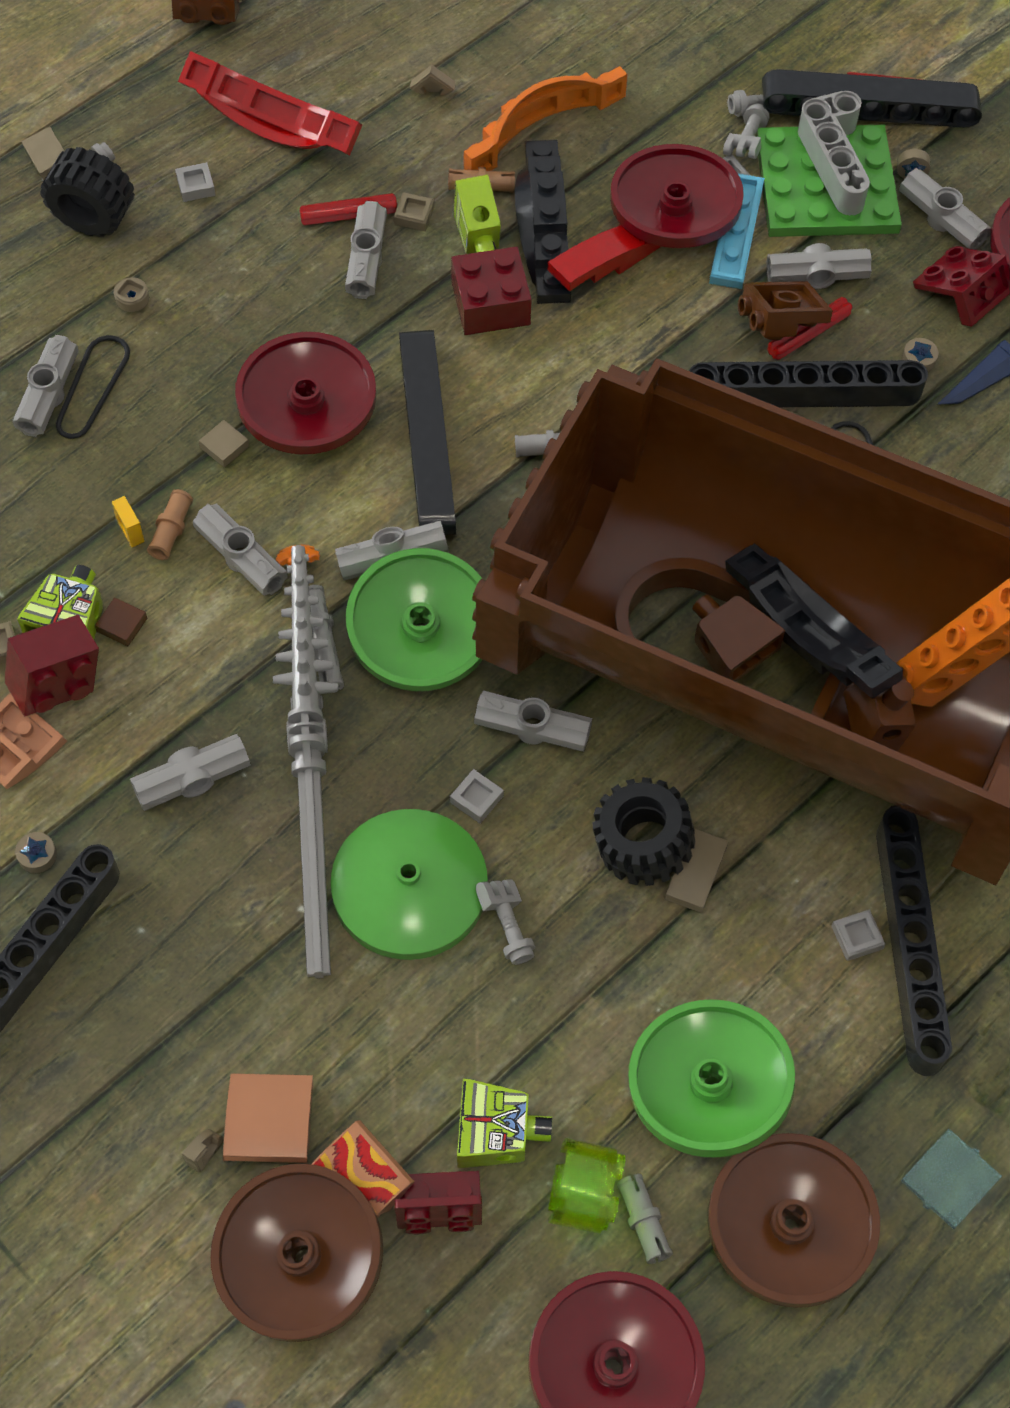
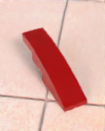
(599, 256)

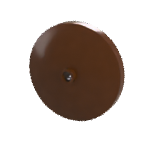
(817, 1189)
(265, 1230)

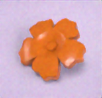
(284, 555)

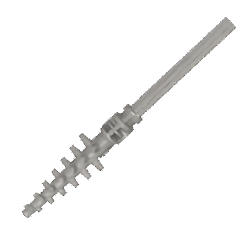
(308, 745)

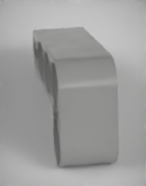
(824, 133)

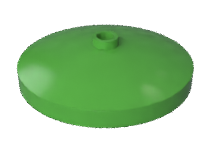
(397, 596)
(403, 914)
(720, 1047)

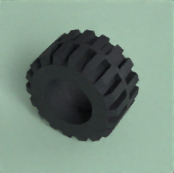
(87, 192)
(636, 805)

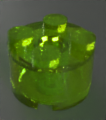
(585, 1186)

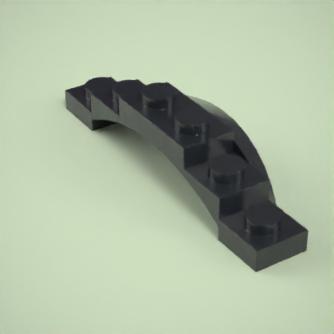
(542, 217)
(812, 624)

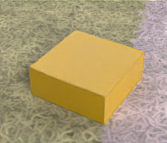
(128, 521)

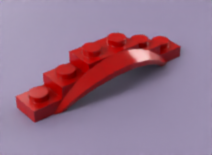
(267, 110)

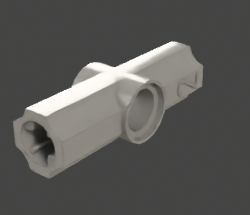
(945, 209)
(366, 250)
(819, 265)
(45, 386)
(358, 557)
(252, 561)
(511, 715)
(190, 772)

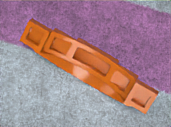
(540, 102)

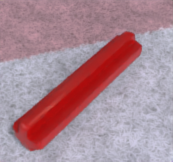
(343, 209)
(783, 347)

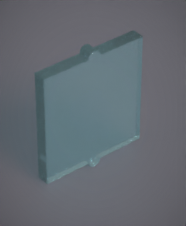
(951, 1178)

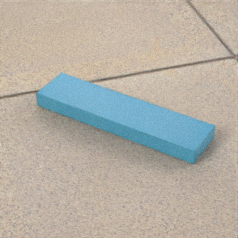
(734, 246)

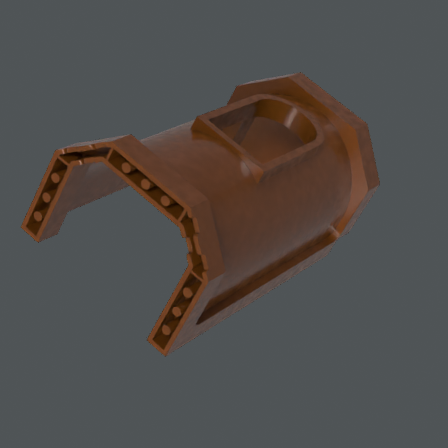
(678, 475)

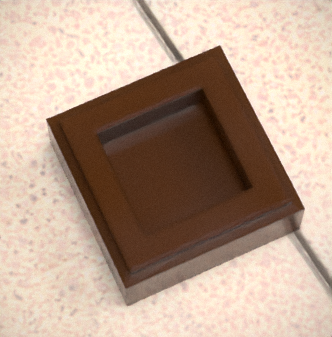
(121, 621)

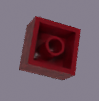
(491, 290)
(51, 665)

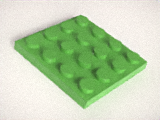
(798, 199)

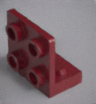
(974, 279)
(440, 1201)

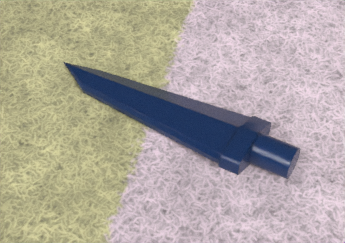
(987, 373)

